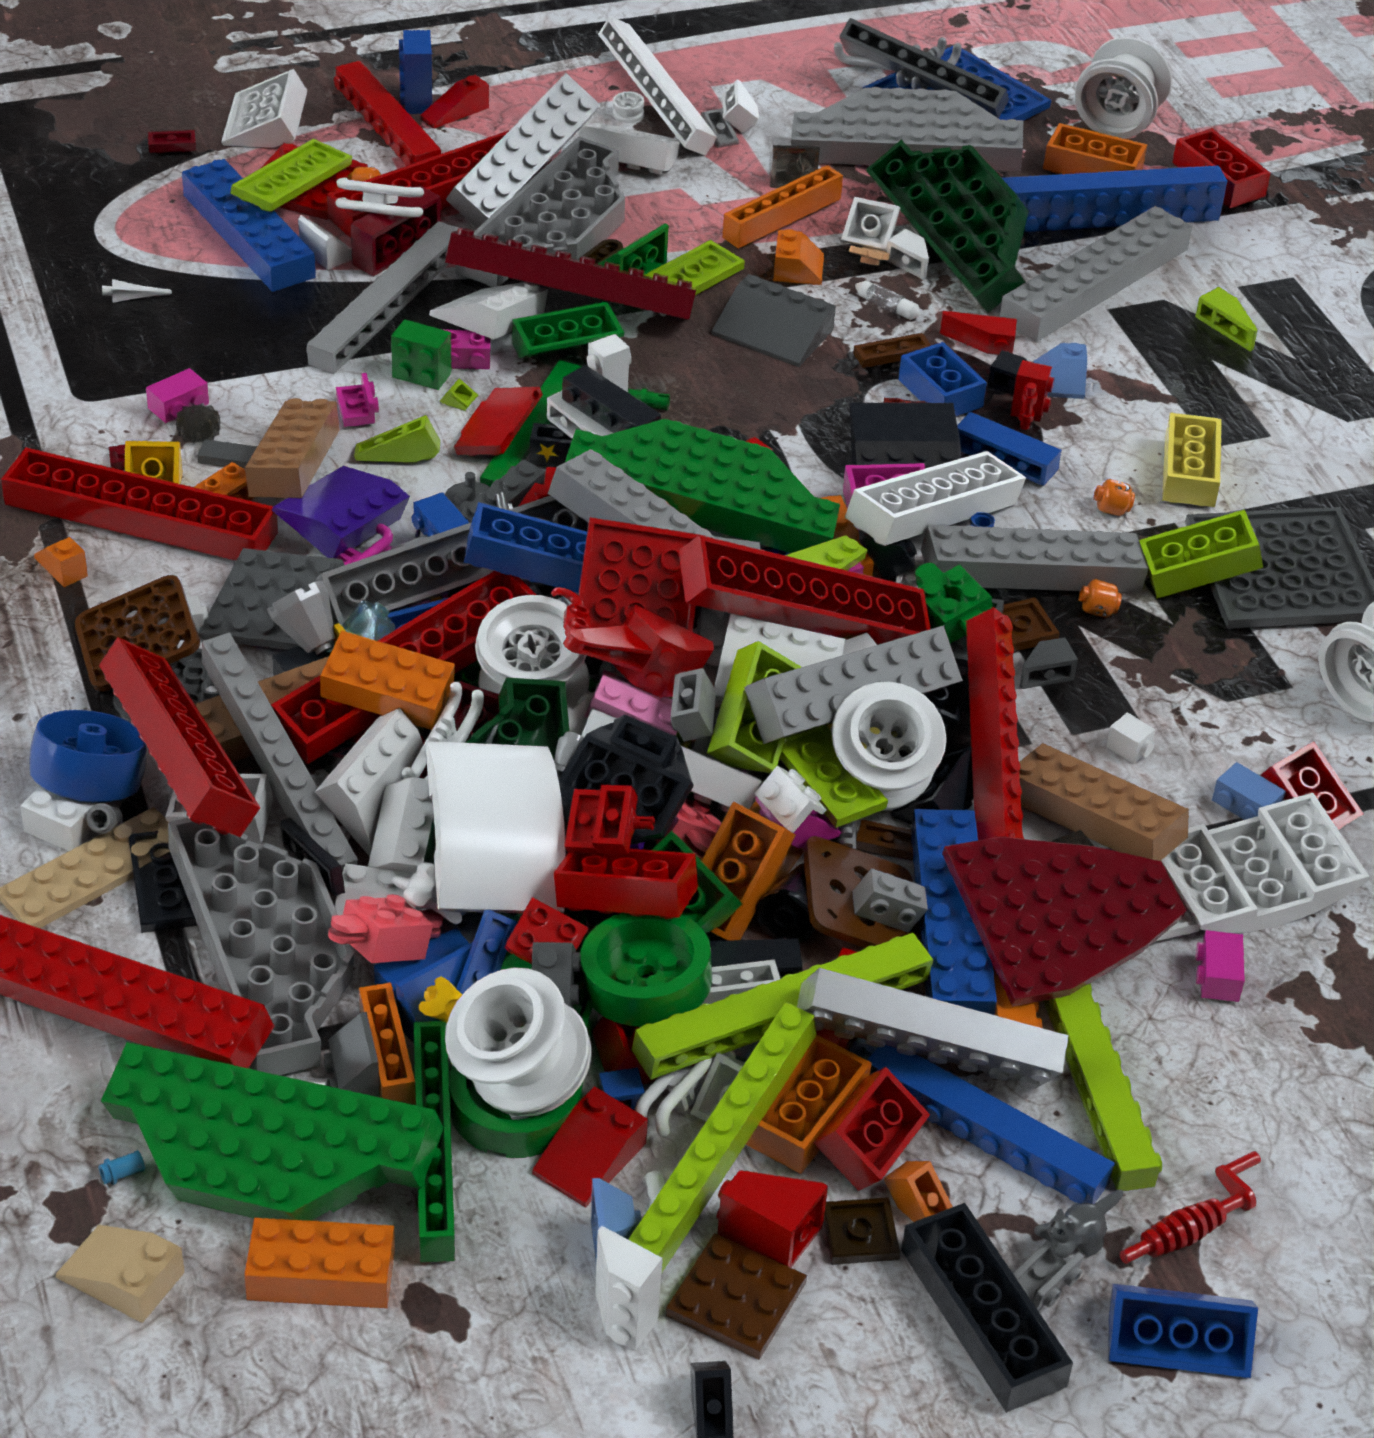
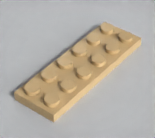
(83, 872)

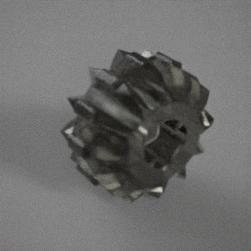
(198, 423)

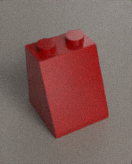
(771, 1213)

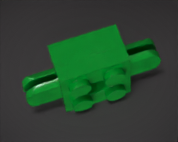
(951, 598)

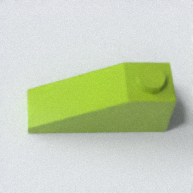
(1227, 316)
(404, 443)

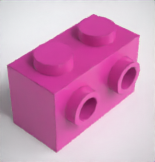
(469, 350)
(174, 392)
(1221, 965)

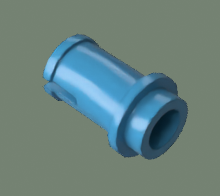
(121, 1167)

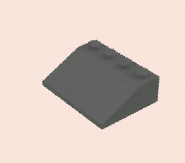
(775, 320)

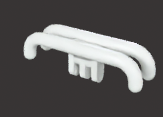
(377, 196)
(445, 728)
(683, 1088)

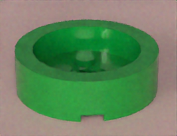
(631, 947)
(495, 1130)

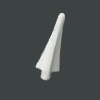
(125, 291)

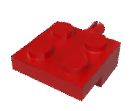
(604, 820)

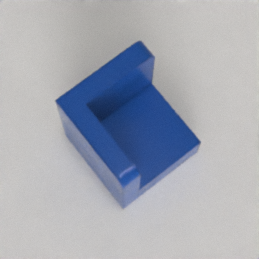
(622, 1085)

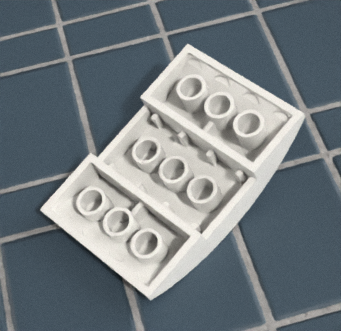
(495, 825)
(1264, 868)

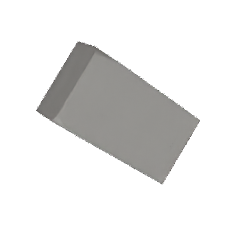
(722, 128)

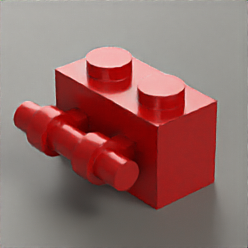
(1031, 392)

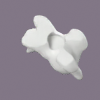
(421, 891)

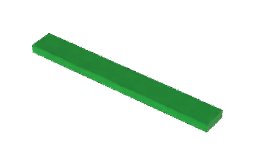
(520, 445)

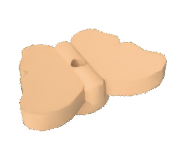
(869, 255)

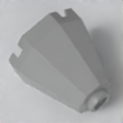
(306, 617)

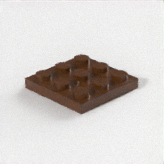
(736, 1296)

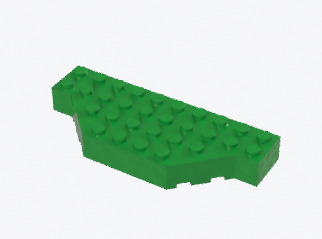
(718, 482)
(266, 1139)

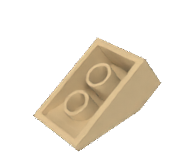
(125, 1269)

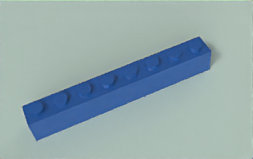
(999, 1128)

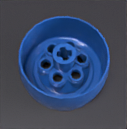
(87, 756)

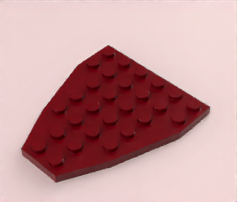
(1060, 910)

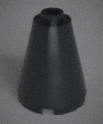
(785, 908)

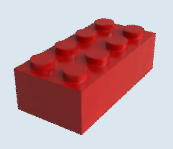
(1244, 176)
(632, 883)

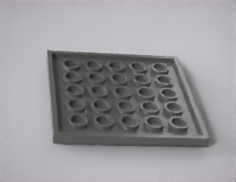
(1307, 572)

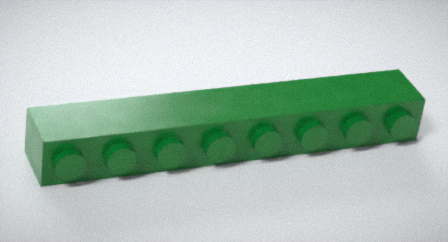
(436, 1193)

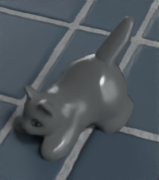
(1080, 1227)

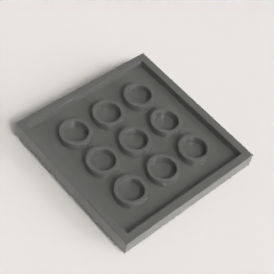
(253, 587)

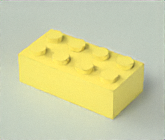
(1192, 460)

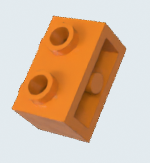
(227, 481)

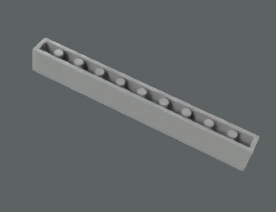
(380, 301)
(272, 746)

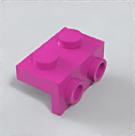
(358, 403)

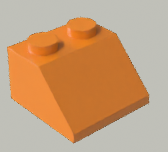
(797, 259)

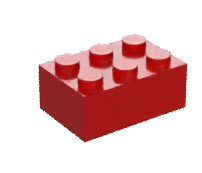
(872, 1129)

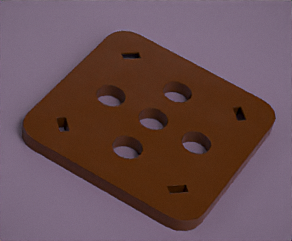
(153, 602)
(834, 912)

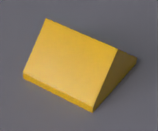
(154, 459)

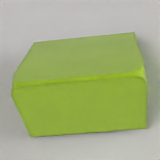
(459, 396)

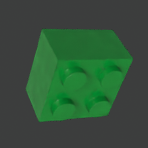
(421, 354)

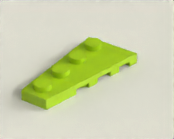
(836, 553)

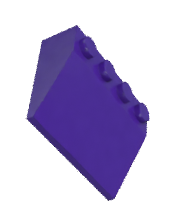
(343, 509)

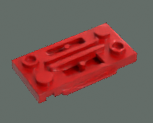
(497, 421)

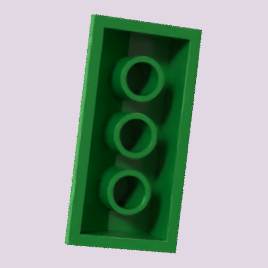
(563, 329)

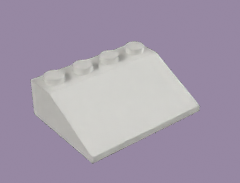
(266, 113)
(635, 146)
(493, 308)
(793, 643)
(359, 781)

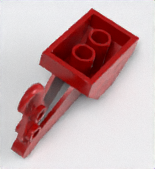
(643, 649)

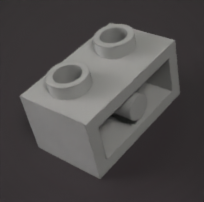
(693, 705)
(889, 900)

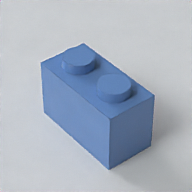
(1245, 791)

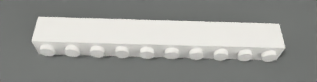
(657, 86)

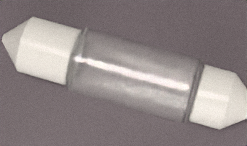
(888, 299)

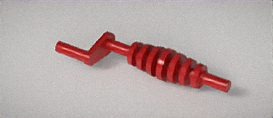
(1195, 1221)

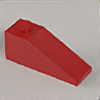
(459, 101)
(981, 332)

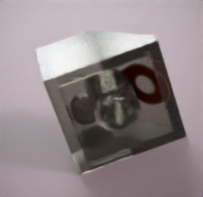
(791, 163)

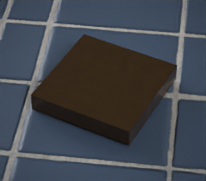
(861, 1231)

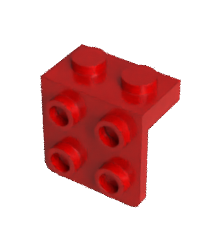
(543, 924)

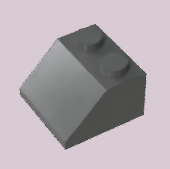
(353, 1058)

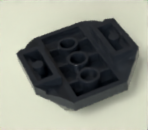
(634, 756)

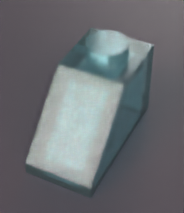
(369, 621)

